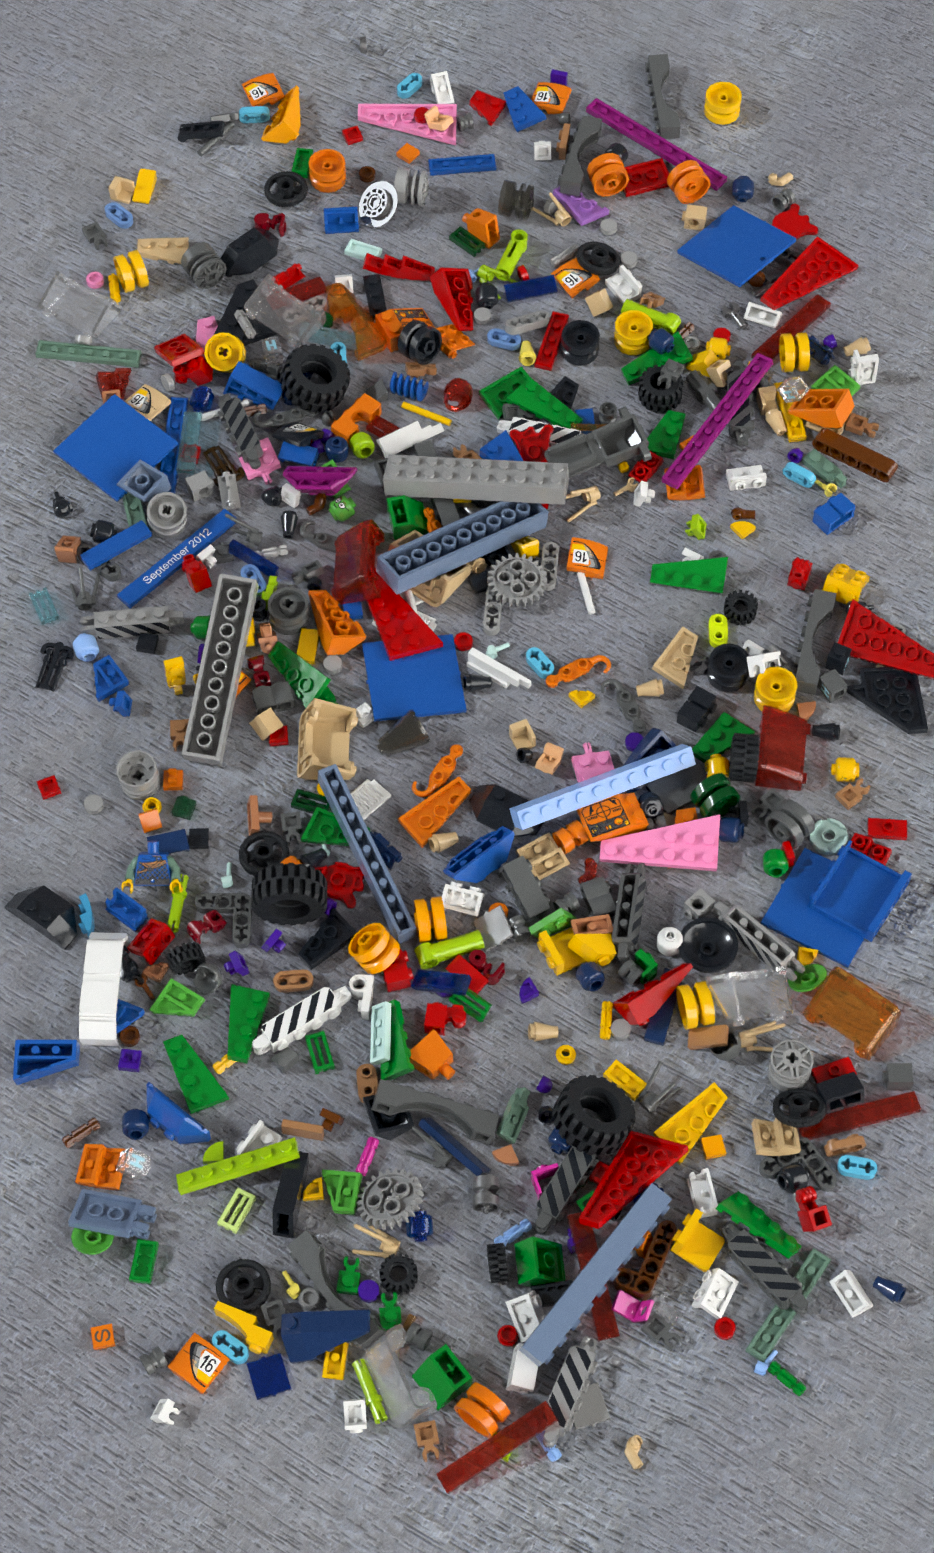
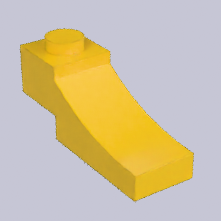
(257, 1338)

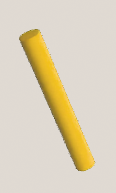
(428, 414)

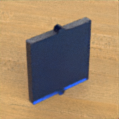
(268, 1376)

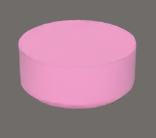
(95, 280)

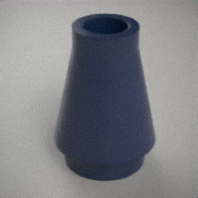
(890, 1289)

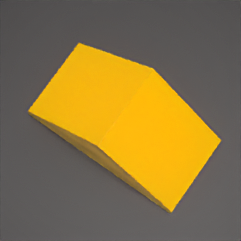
(702, 361)
(526, 545)

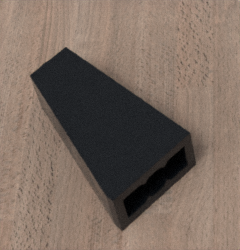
(289, 1196)

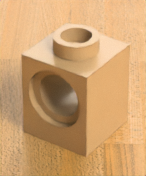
(694, 217)

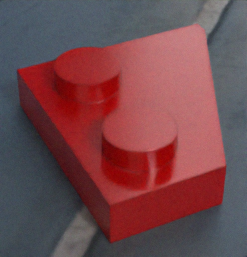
(487, 106)

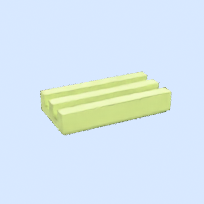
(228, 1225)

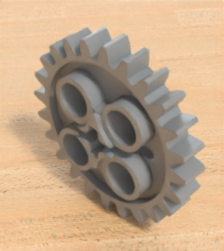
(517, 580)
(390, 1199)

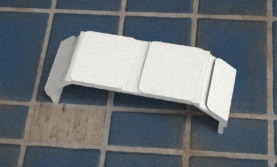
(101, 989)

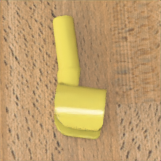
(827, 488)
(294, 1290)

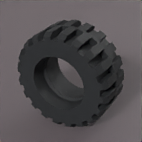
(319, 361)
(289, 894)
(583, 1130)

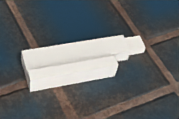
(406, 437)
(498, 672)

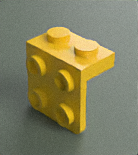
(846, 583)
(557, 953)
(697, 1242)

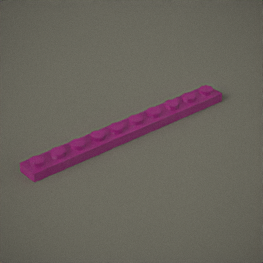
(650, 140)
(717, 421)

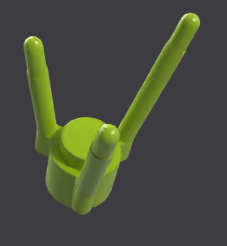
(487, 274)

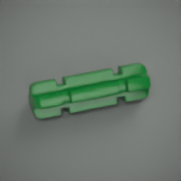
(786, 1378)

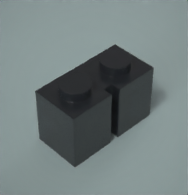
(695, 713)
(845, 1087)

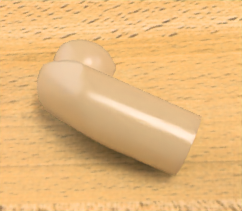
(780, 181)
(631, 1451)

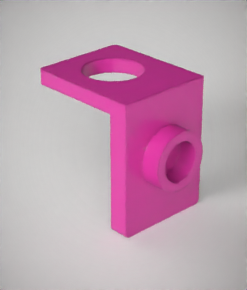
(542, 1172)
(631, 1308)

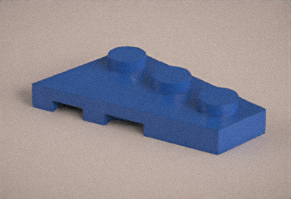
(522, 109)

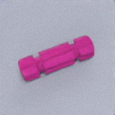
(367, 1155)

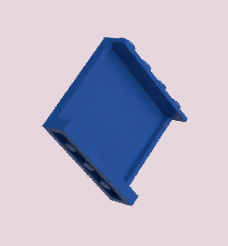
(858, 892)

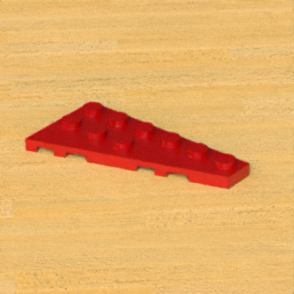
(811, 270)
(400, 625)
(883, 644)
(631, 1171)

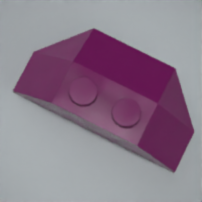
(318, 479)

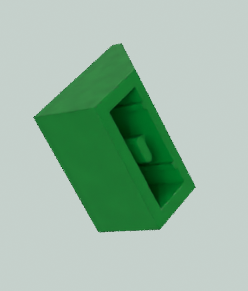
(405, 516)
(443, 1376)

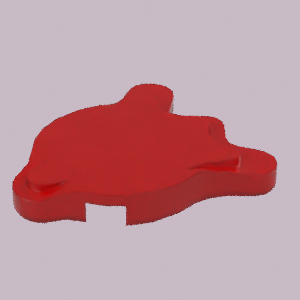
(793, 223)
(532, 444)
(342, 882)

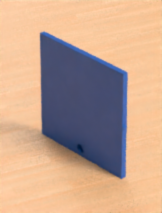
(736, 246)
(112, 444)
(419, 682)
(795, 920)

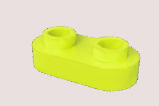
(718, 629)

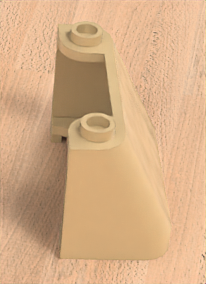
(440, 588)
(325, 739)

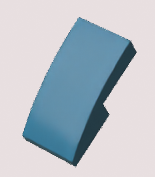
(86, 917)

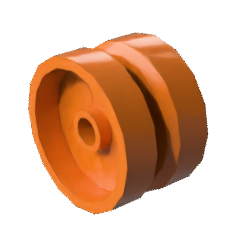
(327, 170)
(607, 174)
(688, 182)
(482, 1410)

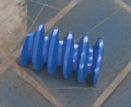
(408, 388)

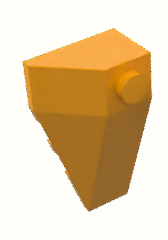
(286, 120)

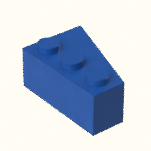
(253, 385)
(500, 449)
(43, 1057)

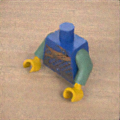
(153, 869)

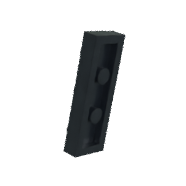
(374, 294)

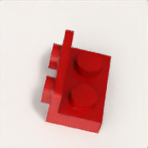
(151, 940)

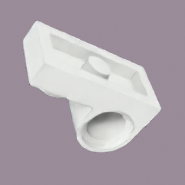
(441, 88)
(364, 995)

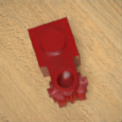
(196, 369)
(196, 573)
(799, 573)
(397, 975)
(439, 1015)
(811, 1216)

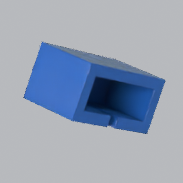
(833, 513)

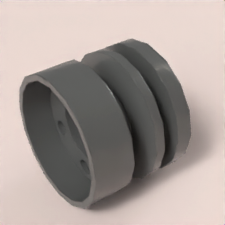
(203, 265)

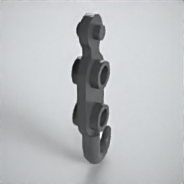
(283, 418)
(321, 539)
(627, 704)

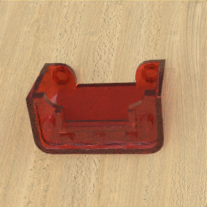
(356, 562)
(781, 750)

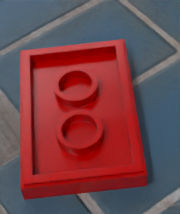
(646, 177)
(179, 350)

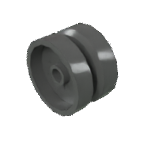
(288, 611)
(790, 823)

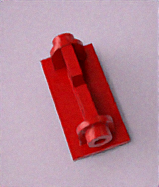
(290, 276)

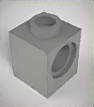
(199, 486)
(700, 899)

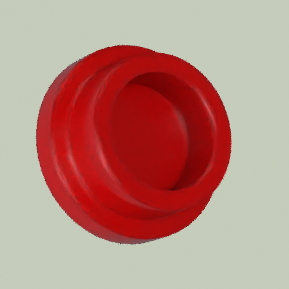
(507, 1335)

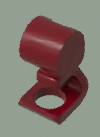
(264, 222)
(260, 677)
(212, 921)
(478, 960)

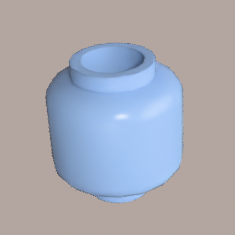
(85, 647)

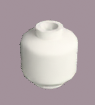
(669, 941)

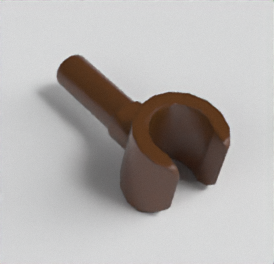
(145, 987)

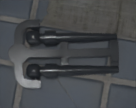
(59, 647)

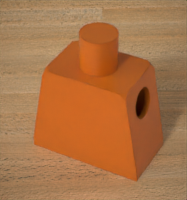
(483, 226)
(432, 1057)

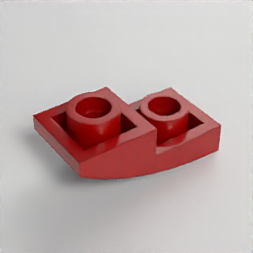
(645, 470)
(867, 847)
(461, 966)

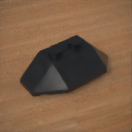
(250, 252)
(492, 807)
(46, 914)

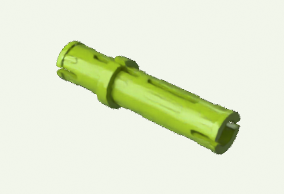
(177, 904)
(373, 1400)

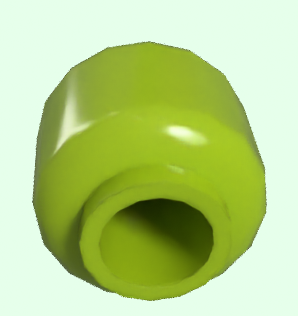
(361, 445)

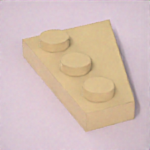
(163, 248)
(676, 658)

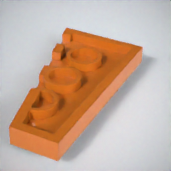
(434, 811)

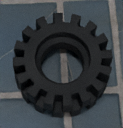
(740, 616)
(185, 958)
(497, 1262)
(398, 1286)

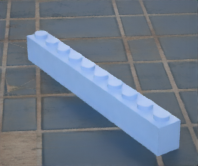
(602, 786)

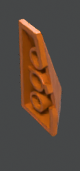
(335, 627)

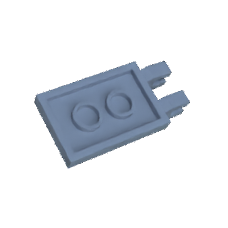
(112, 1214)

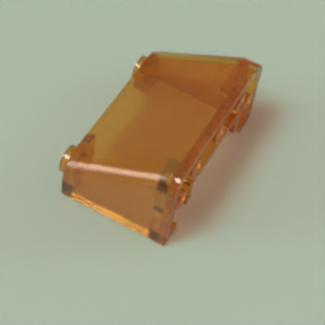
(346, 306)
(853, 1011)

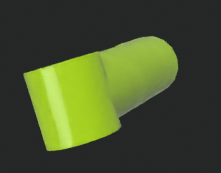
(512, 254)
(668, 321)
(431, 954)

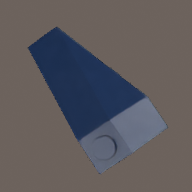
(651, 744)
(316, 1332)

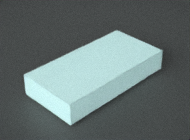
(359, 249)

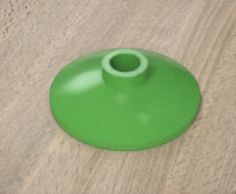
(810, 979)
(82, 1241)

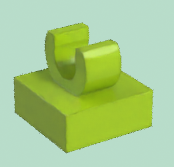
(697, 527)

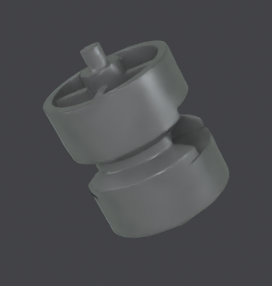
(486, 1188)

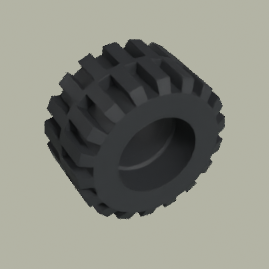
(659, 399)
(744, 757)

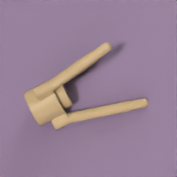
(561, 215)
(589, 494)
(748, 1037)
(389, 1244)

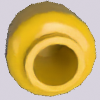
(719, 347)
(716, 765)
(845, 769)

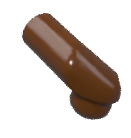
(319, 504)
(739, 513)

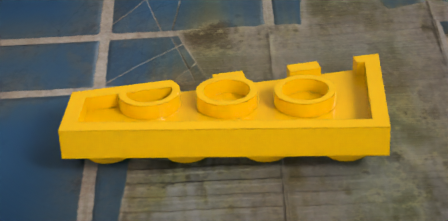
(692, 1119)

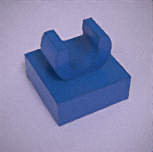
(121, 703)

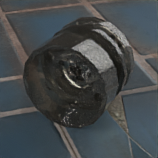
(518, 200)

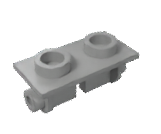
(229, 491)

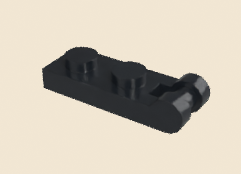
(201, 130)

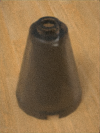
(403, 735)

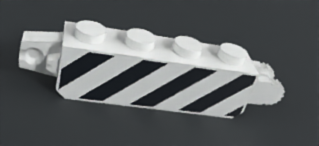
(559, 434)
(300, 1019)

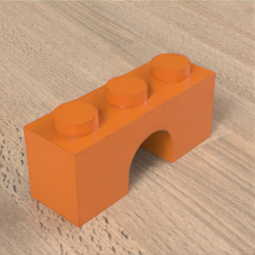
(363, 409)

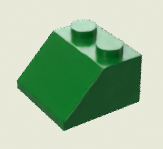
(539, 1262)

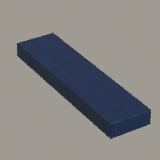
(660, 1022)
(453, 1146)

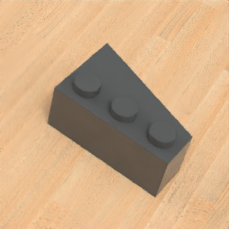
(524, 887)

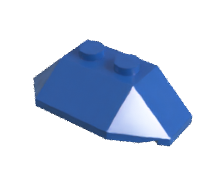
(481, 856)
(172, 1119)

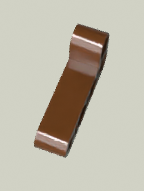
(651, 1260)

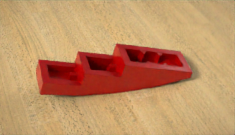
(404, 269)

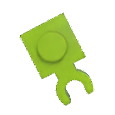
(270, 589)

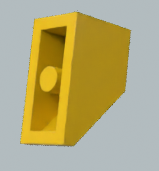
(594, 947)

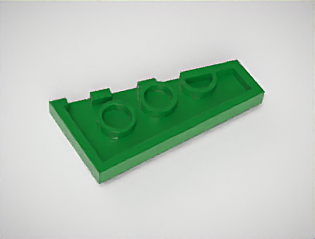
(679, 353)
(539, 401)
(693, 574)
(300, 674)
(245, 1018)
(399, 1053)
(194, 1078)
(759, 1223)

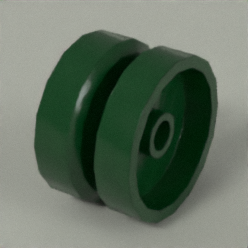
(714, 796)

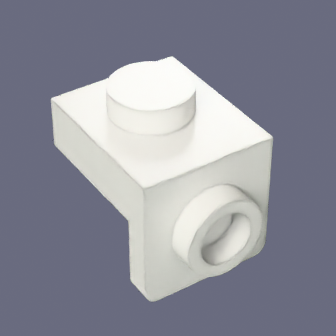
(355, 1415)

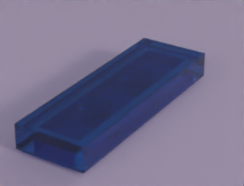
(530, 288)
(251, 557)
(441, 982)

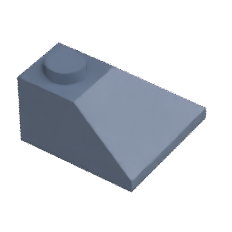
(144, 481)

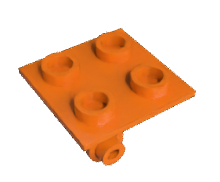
(453, 340)

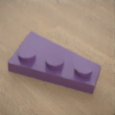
(580, 208)

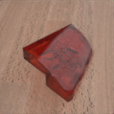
(113, 380)

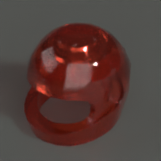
(459, 391)

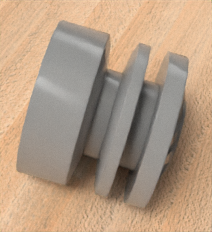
(413, 187)
(133, 767)
(790, 1075)

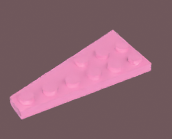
(401, 118)
(675, 846)

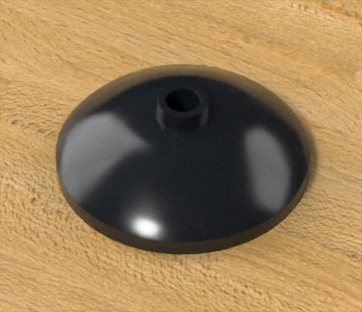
(710, 935)

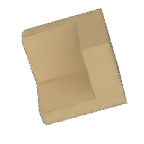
(121, 190)
(599, 302)
(718, 372)
(766, 399)
(266, 724)
(522, 734)

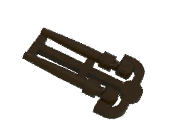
(231, 467)

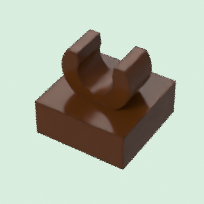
(331, 1119)

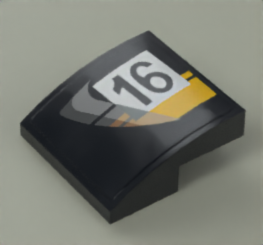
(298, 434)

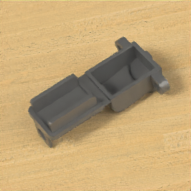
(607, 444)

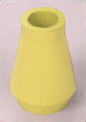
(527, 355)

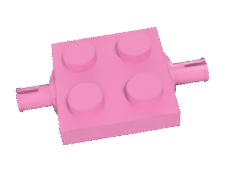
(268, 461)
(591, 763)

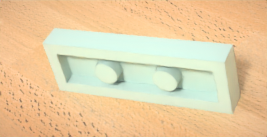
(380, 1033)

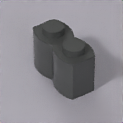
(275, 696)
(598, 897)

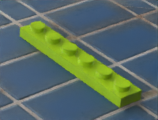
(237, 1166)

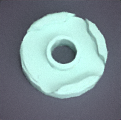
(826, 846)

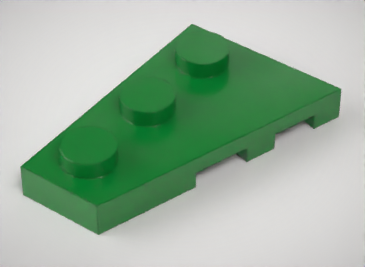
(497, 392)
(666, 435)
(719, 737)
(324, 829)

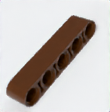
(854, 455)

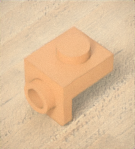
(436, 120)
(550, 758)

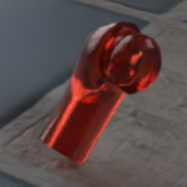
(590, 871)

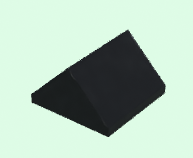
(386, 1125)

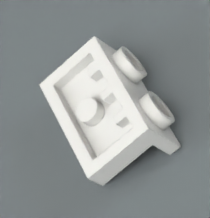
(624, 285)
(864, 368)
(746, 477)
(462, 899)
(258, 1137)
(715, 1292)
(526, 1313)

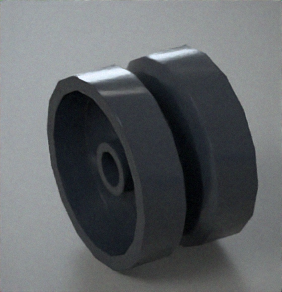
(419, 342)
(580, 342)
(728, 667)

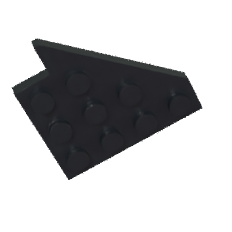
(229, 323)
(893, 696)

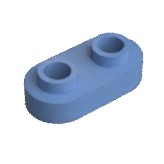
(119, 215)
(504, 340)
(253, 570)

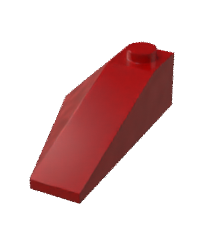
(454, 292)
(643, 1004)

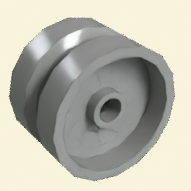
(166, 515)

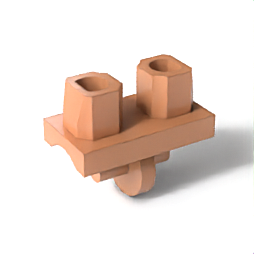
(266, 637)

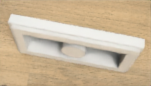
(762, 315)
(851, 1293)

